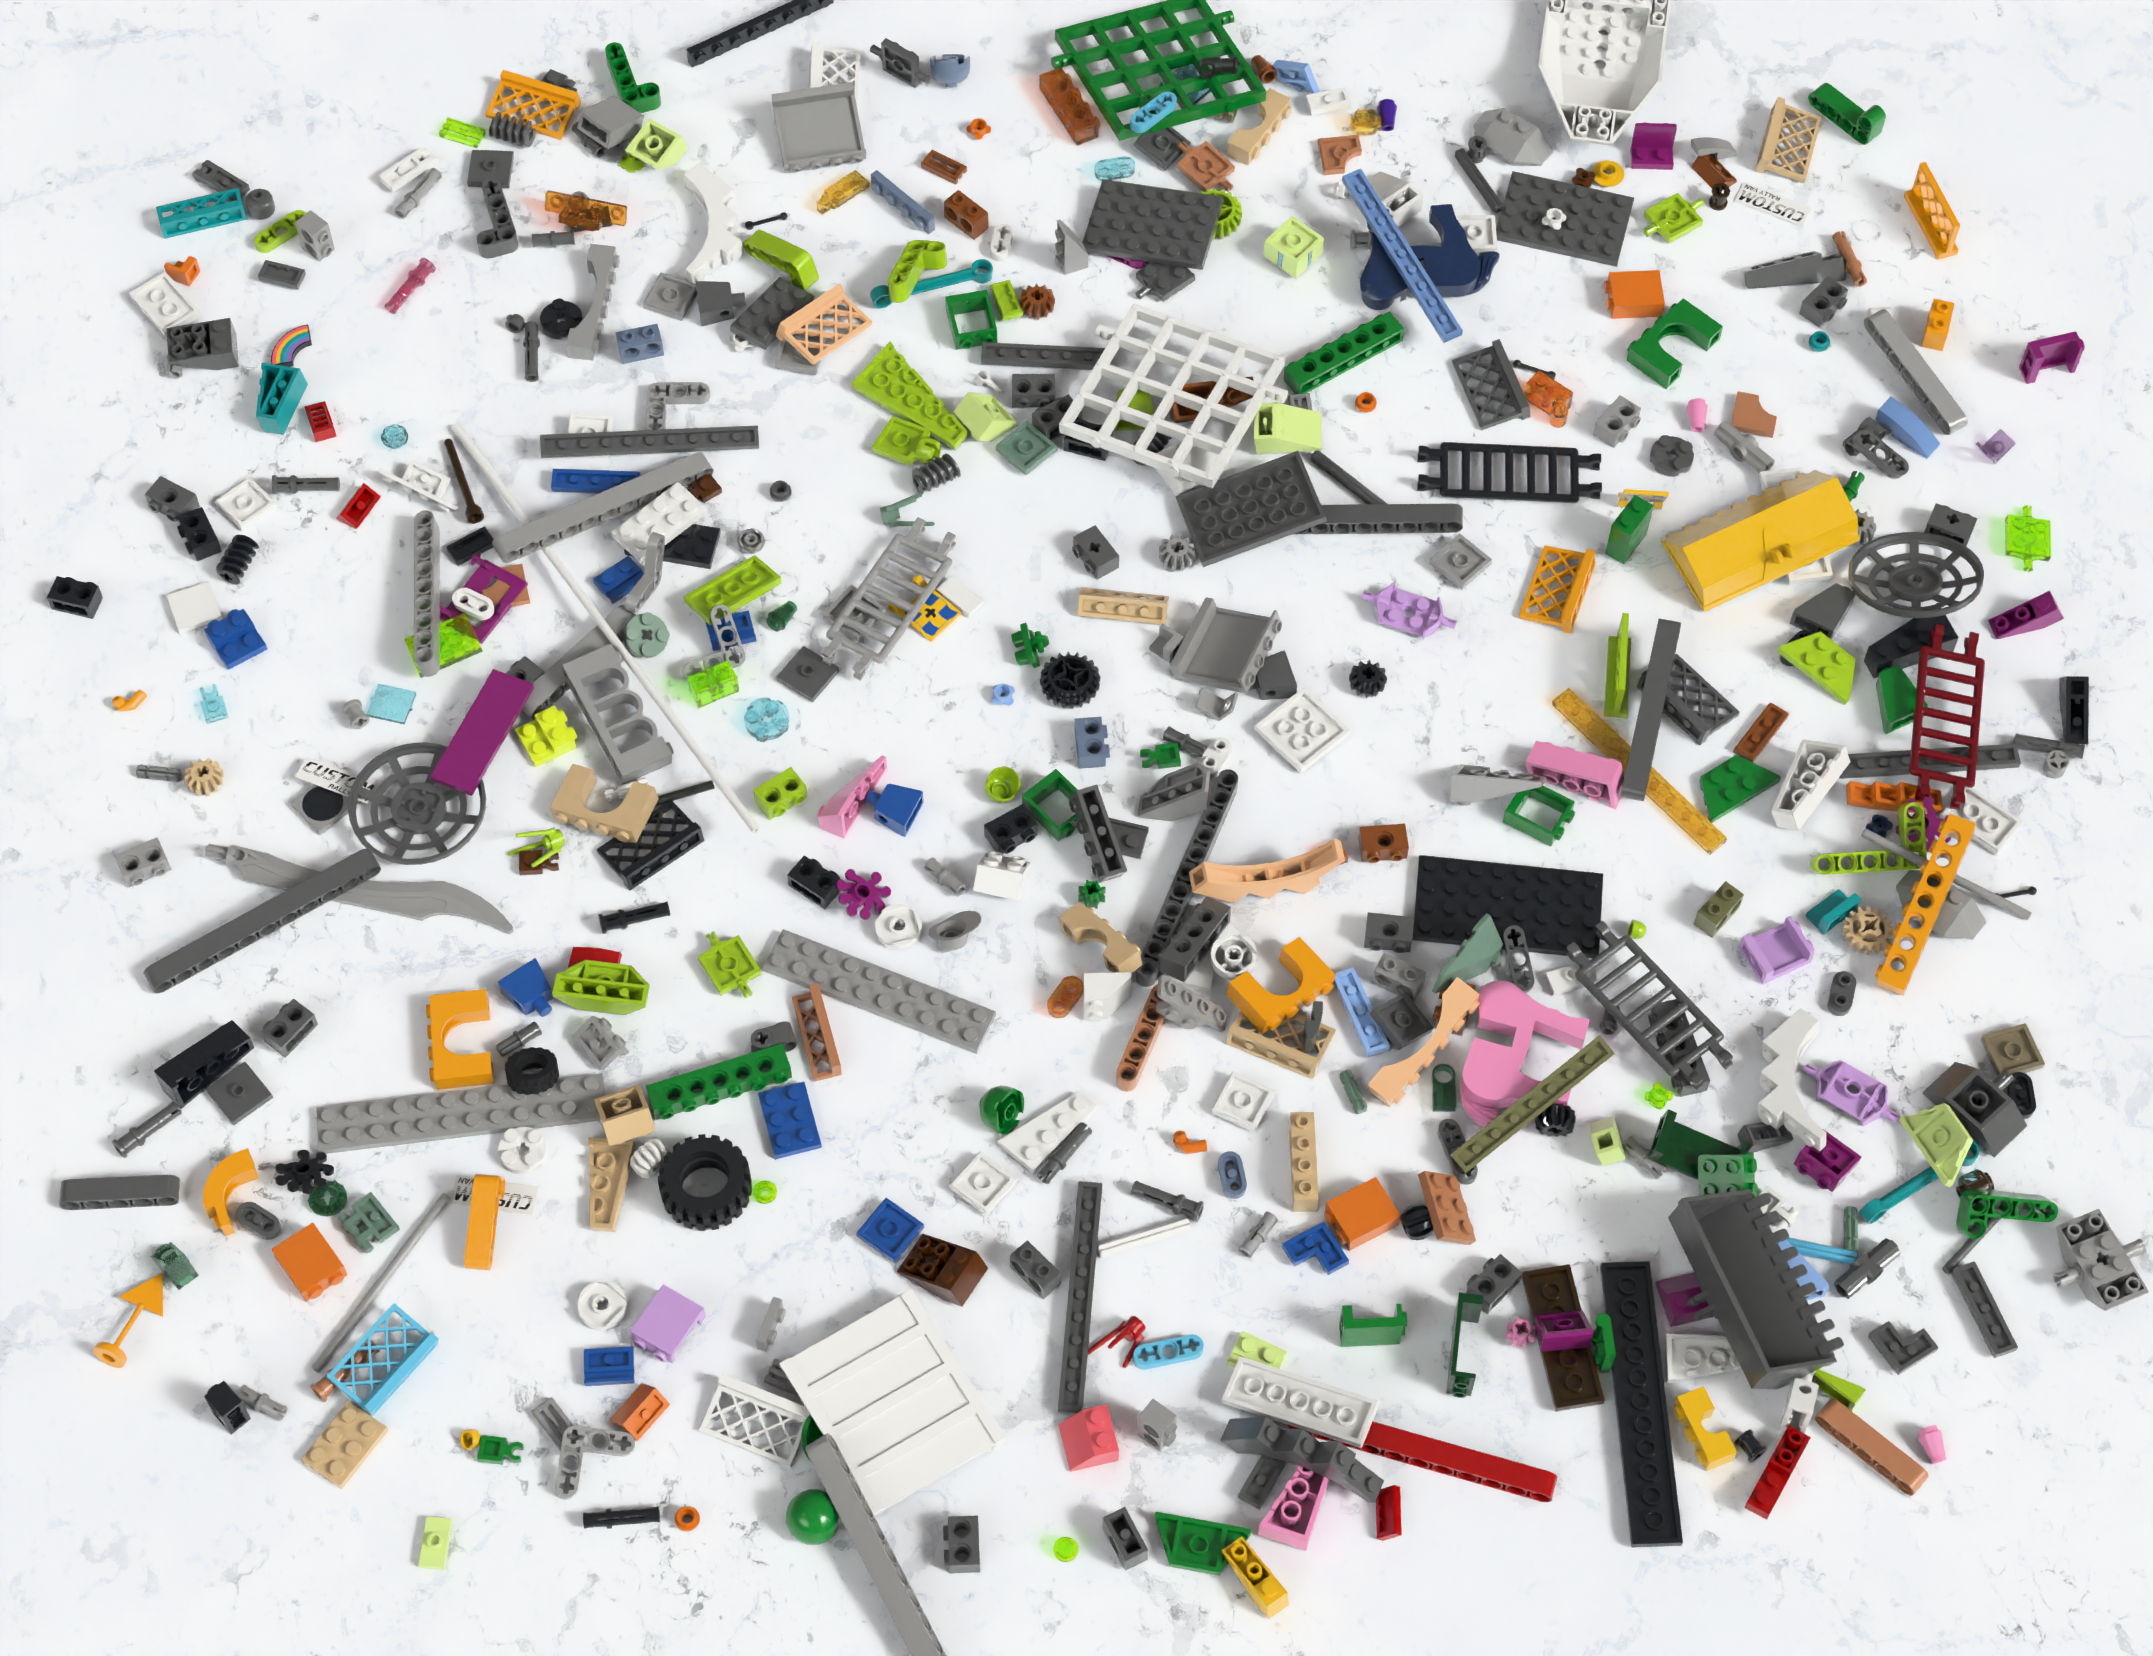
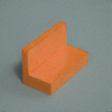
(640, 1410)

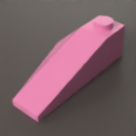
(847, 803)

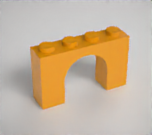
(1269, 1010)
(446, 1013)

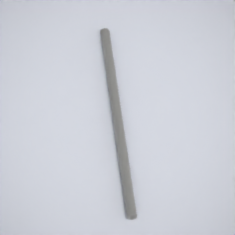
(380, 1283)

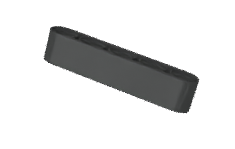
(119, 1192)

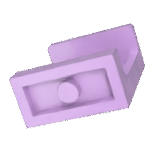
(1777, 950)
(666, 1323)

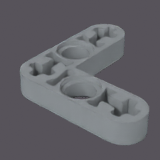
(661, 401)
(652, 574)
(722, 655)
(576, 1450)

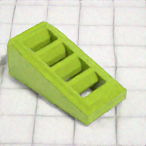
(1839, 1389)

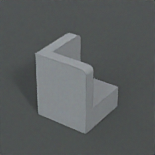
(1166, 643)

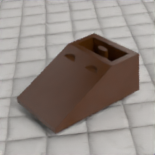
(943, 1269)

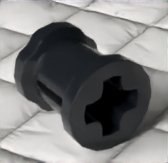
(1750, 1445)

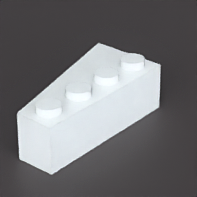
(1808, 781)

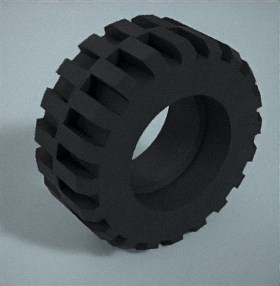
(700, 1154)

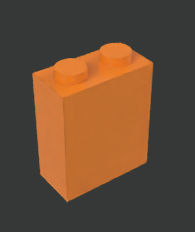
(1634, 294)
(1361, 1214)
(309, 1262)

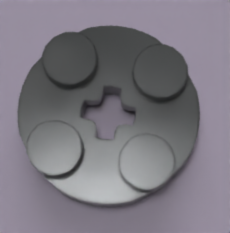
(1671, 445)

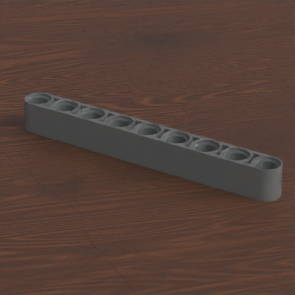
(1389, 519)
(1651, 710)

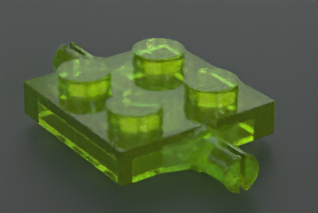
(2027, 538)

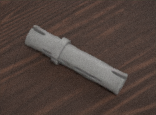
(413, 198)

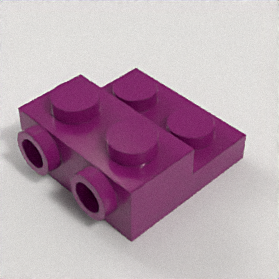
(1829, 1165)

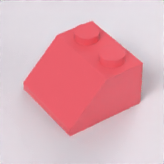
(1089, 1438)

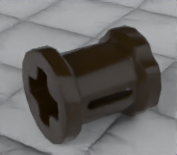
(1719, 196)

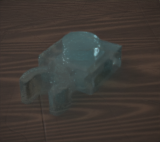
(213, 705)

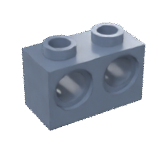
(639, 343)
(1091, 742)

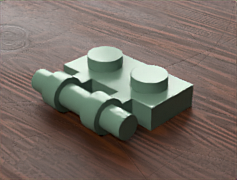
(374, 1217)

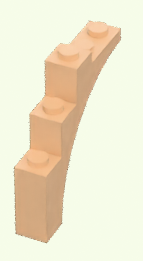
(1267, 879)

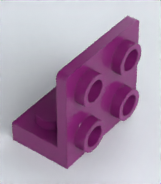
(1653, 146)

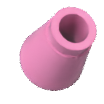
(1697, 414)
(1932, 1443)

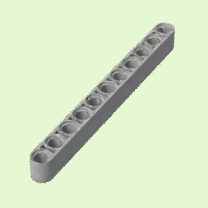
(599, 508)
(873, 1548)

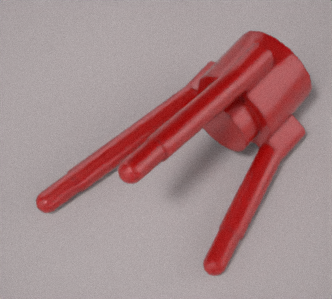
(1129, 1330)

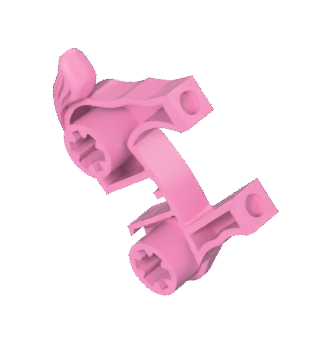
(1493, 1071)

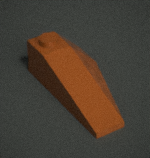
(1203, 389)

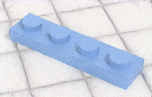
(1358, 1009)

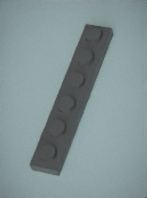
(1040, 355)

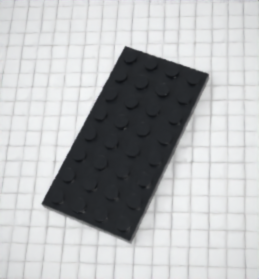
(1545, 902)

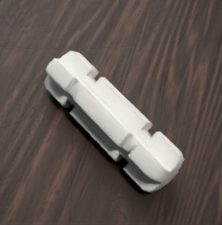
(621, 791)

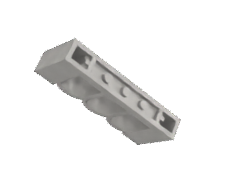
(605, 664)

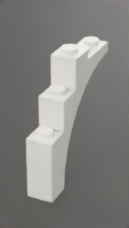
(717, 201)
(1782, 1104)

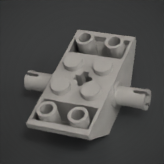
(2099, 1261)

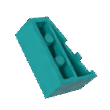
(279, 396)

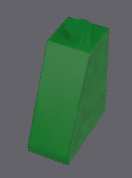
(1895, 698)

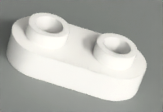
(474, 605)
(1216, 756)

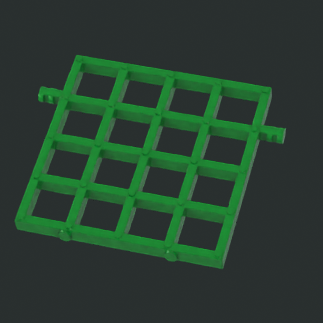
(1157, 63)

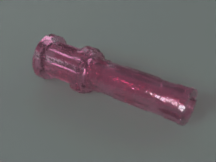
(415, 279)

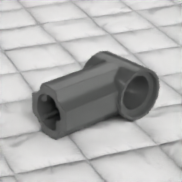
(1868, 424)

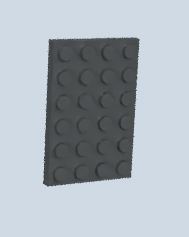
(1152, 224)
(1592, 226)
(1251, 509)

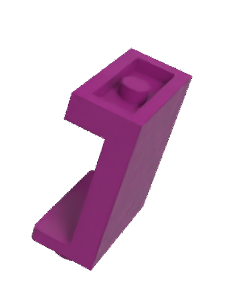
(2051, 352)

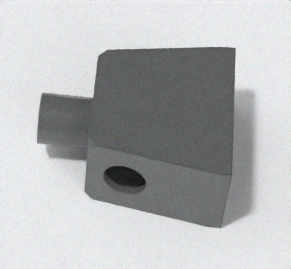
(717, 301)
(1275, 678)

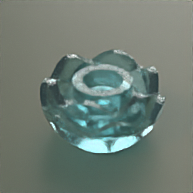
(394, 431)

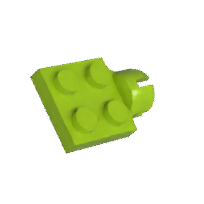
(906, 442)

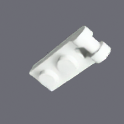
(408, 169)

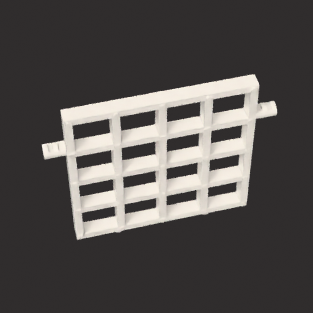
(1173, 393)

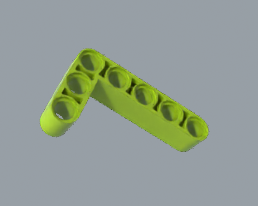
(1879, 857)

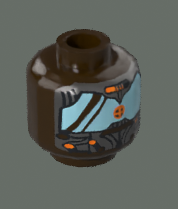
(1974, 1180)

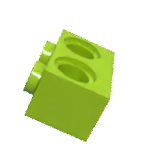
(776, 789)

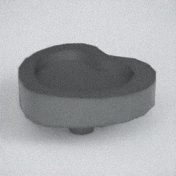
(614, 153)

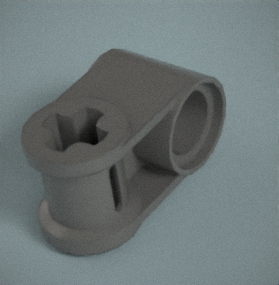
(774, 1035)

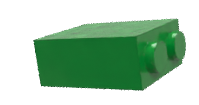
(1629, 529)

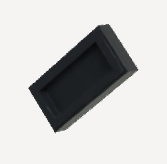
(471, 544)

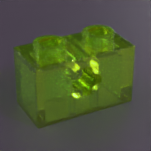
(713, 684)

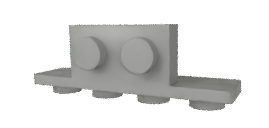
(1187, 1006)

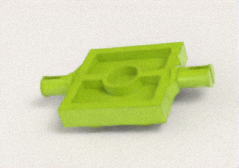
(1673, 217)
(729, 965)

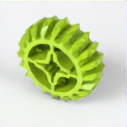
(1230, 213)

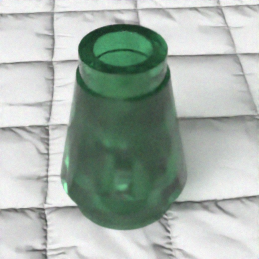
(780, 617)

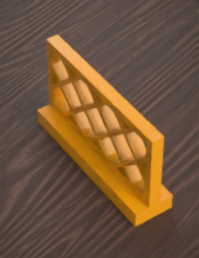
(540, 90)
(1933, 213)
(1576, 592)

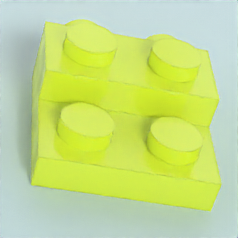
(547, 736)

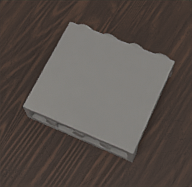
(818, 127)
(1225, 647)

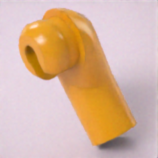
(130, 704)

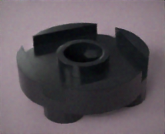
(556, 310)

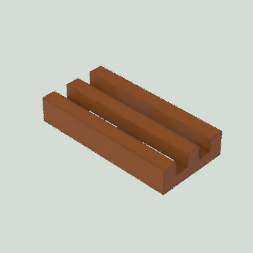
(941, 169)

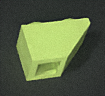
(1607, 1141)

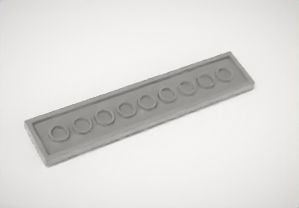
(880, 991)

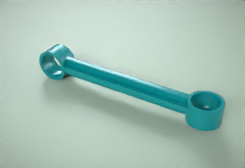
(881, 298)
(1878, 1207)

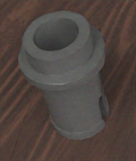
(1609, 1023)

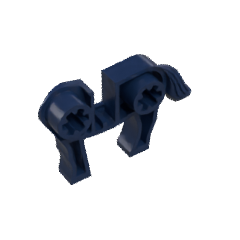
(1452, 267)

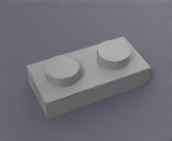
(767, 1333)

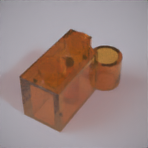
(1549, 397)

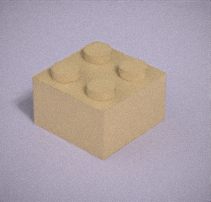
(624, 1115)

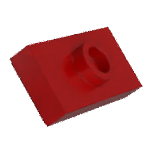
(1388, 1513)

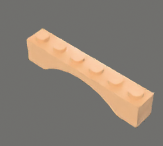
(1394, 1078)

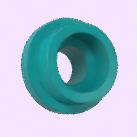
(1821, 337)

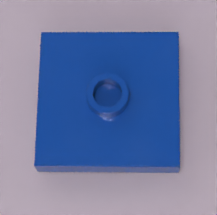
(890, 1230)

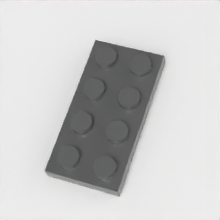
(762, 318)

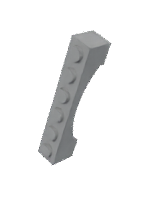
(583, 339)

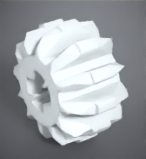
(648, 1158)

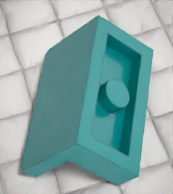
(1832, 910)

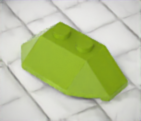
(602, 987)

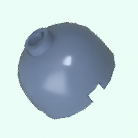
(950, 69)

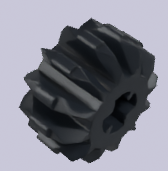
(1367, 678)
(1556, 1120)

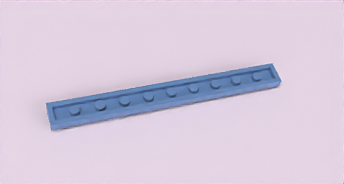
(1402, 255)

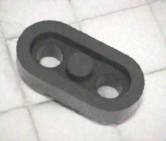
(1842, 992)
(260, 1220)

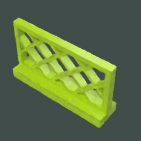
(1618, 671)

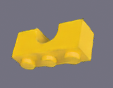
(1711, 1448)

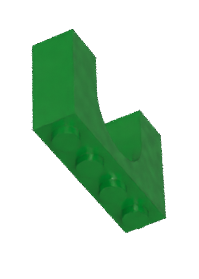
(1680, 320)

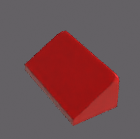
(358, 506)

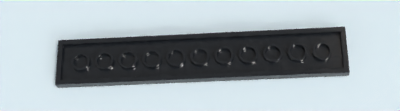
(1641, 1406)

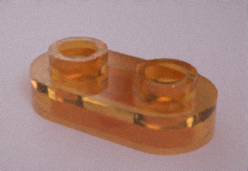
(1064, 998)

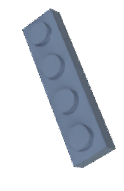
(908, 207)

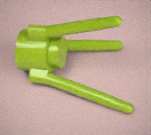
(552, 840)

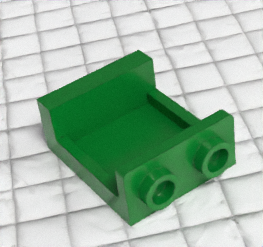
(1371, 1330)

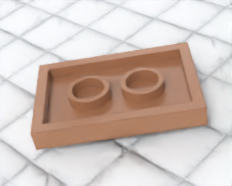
(1447, 1208)

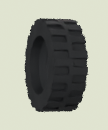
(536, 1082)

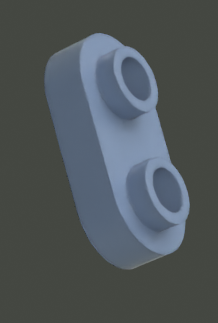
(1232, 1176)

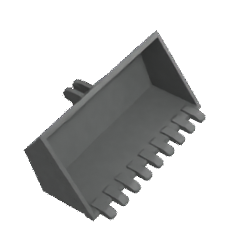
(1753, 1287)

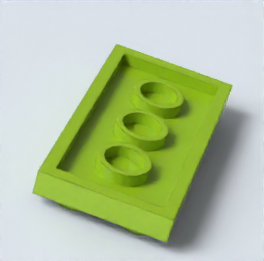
(733, 588)

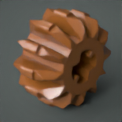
(1037, 301)

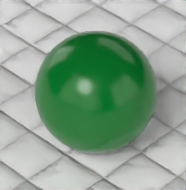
(812, 1517)

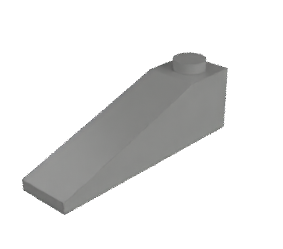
(1478, 784)

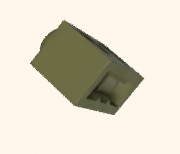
(1718, 909)

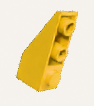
(1256, 1578)

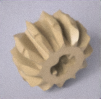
(204, 776)

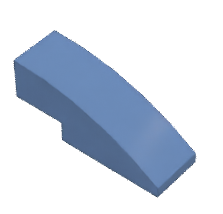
(1907, 427)

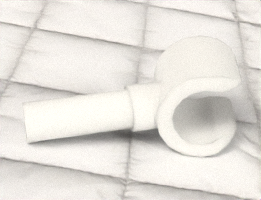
(984, 377)

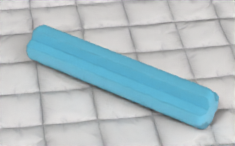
(1824, 1251)

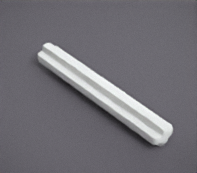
(1144, 1237)

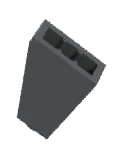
(1824, 610)

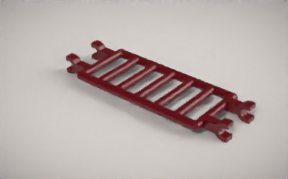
(1924, 775)

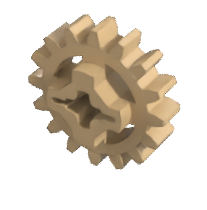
(1870, 939)

